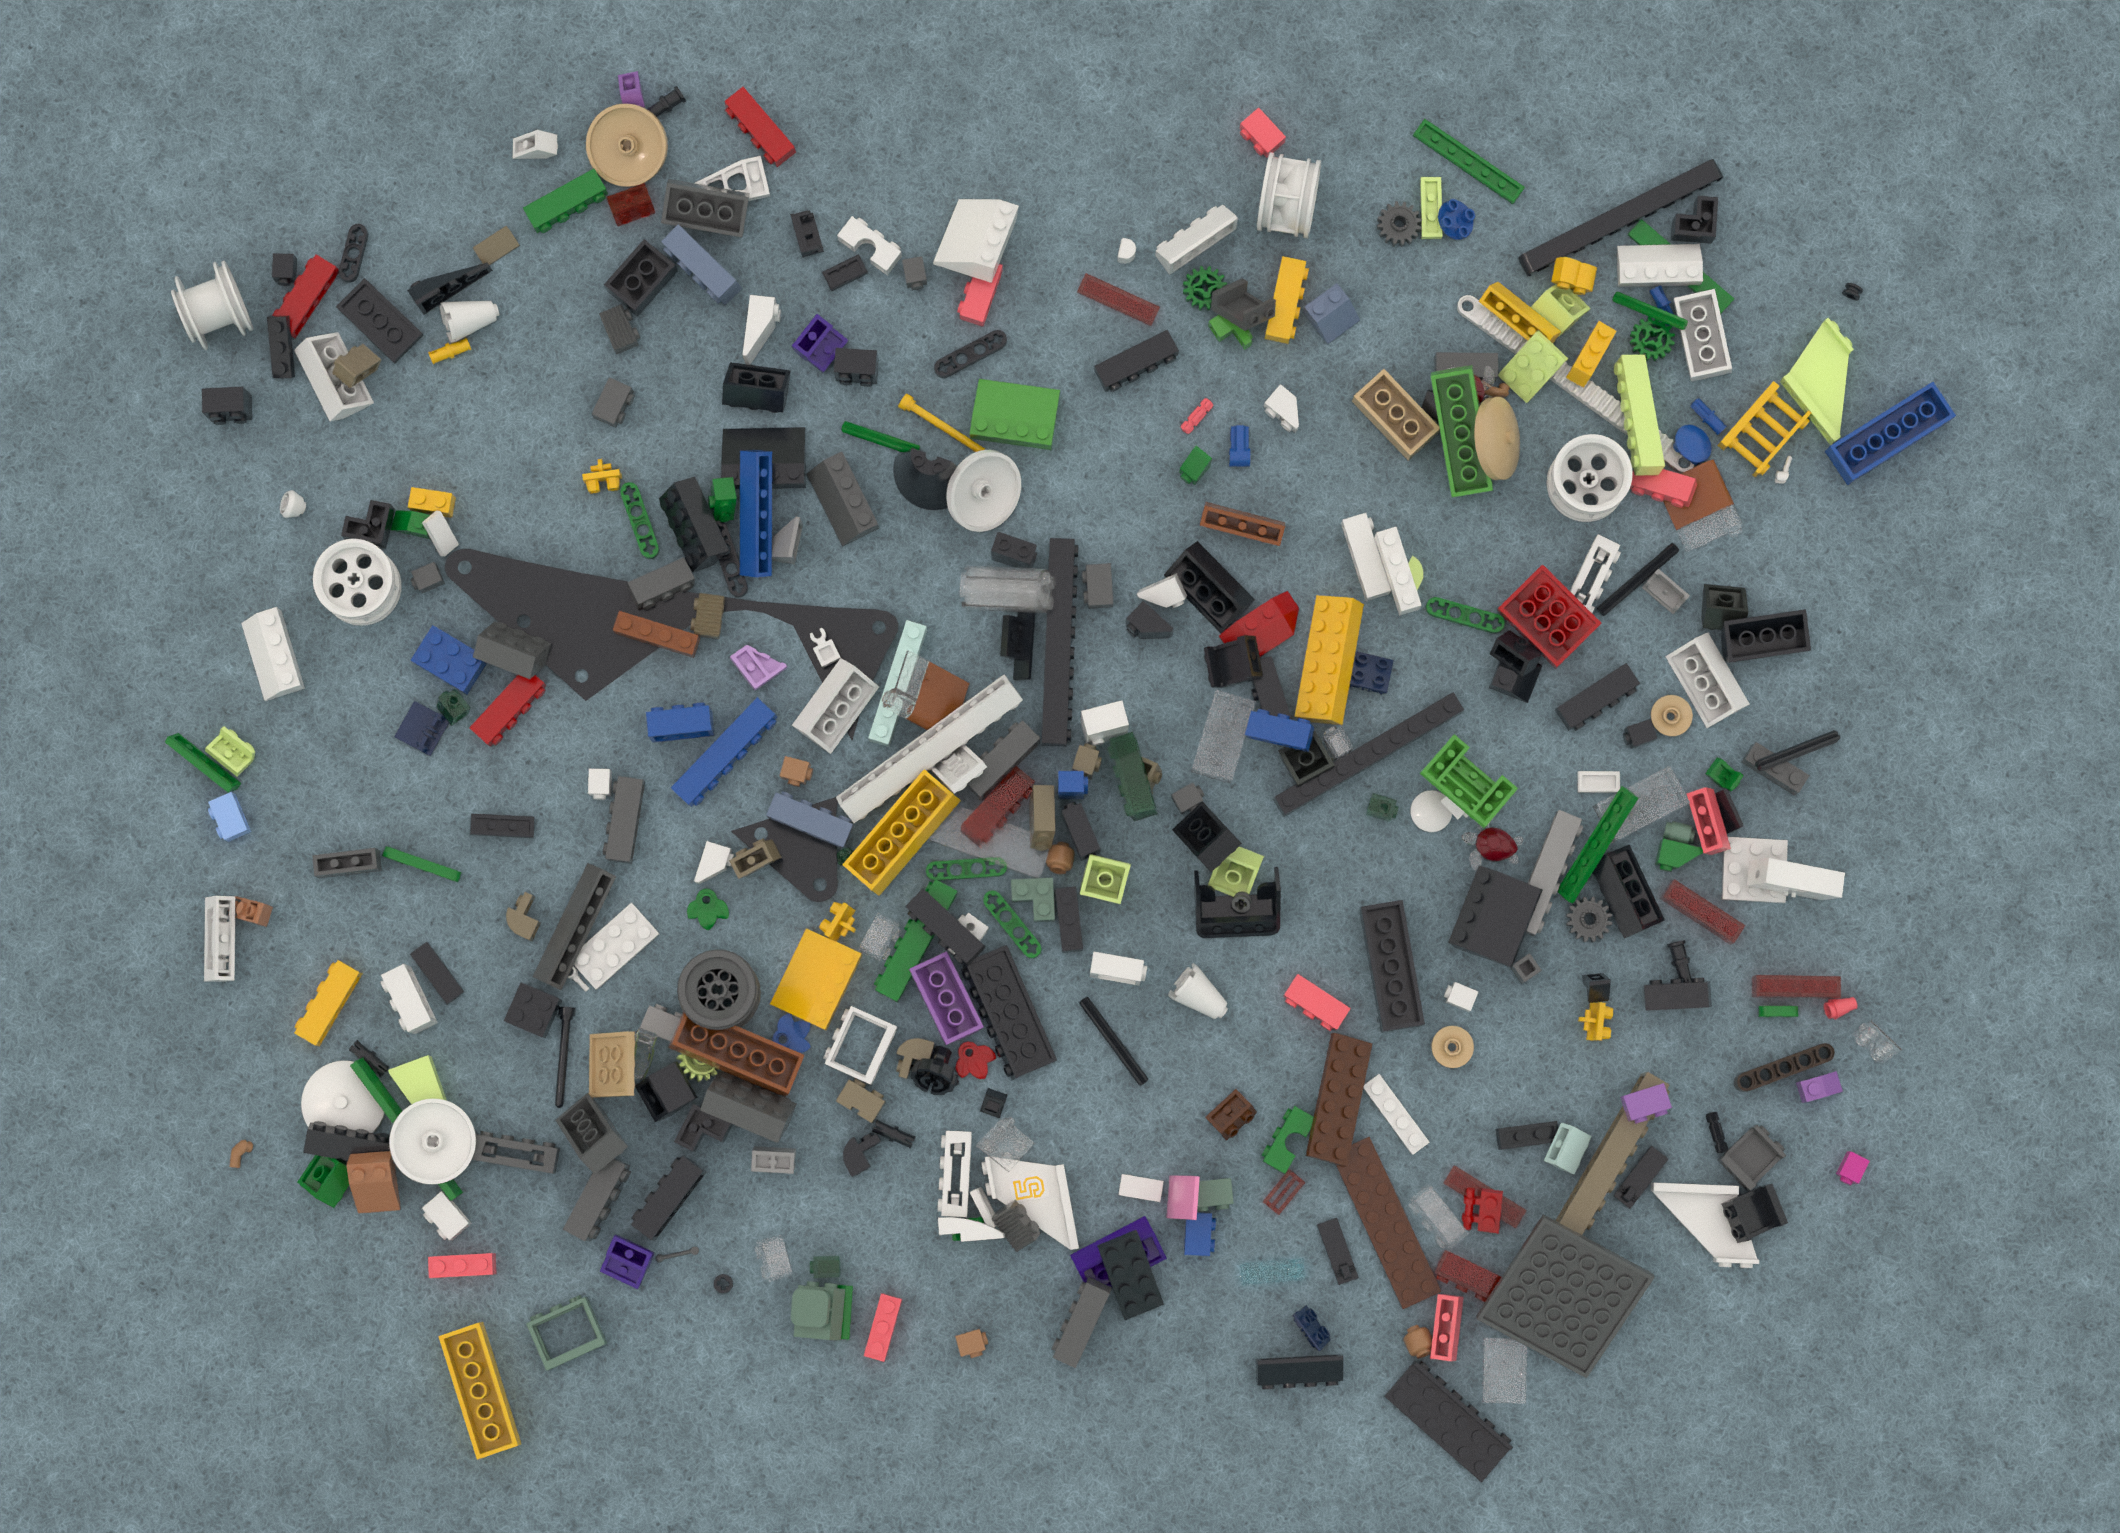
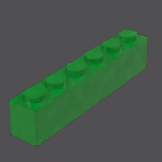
(911, 947)

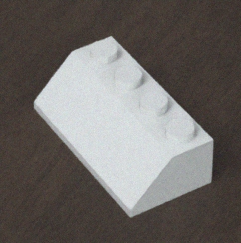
(1196, 238)
(1659, 265)
(317, 359)
(272, 654)
(1707, 680)
(835, 705)

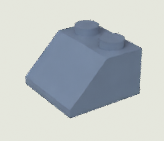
(1331, 313)

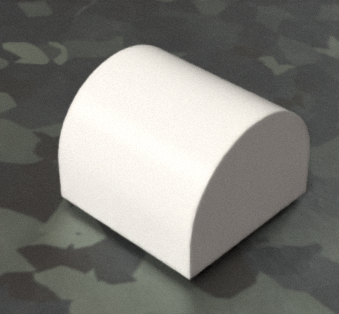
(1126, 251)

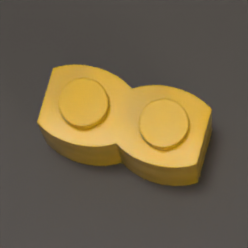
(1573, 275)

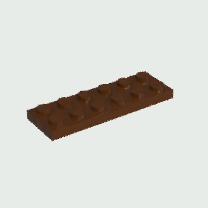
(1339, 1099)

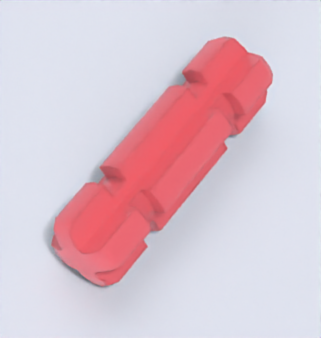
(1196, 416)

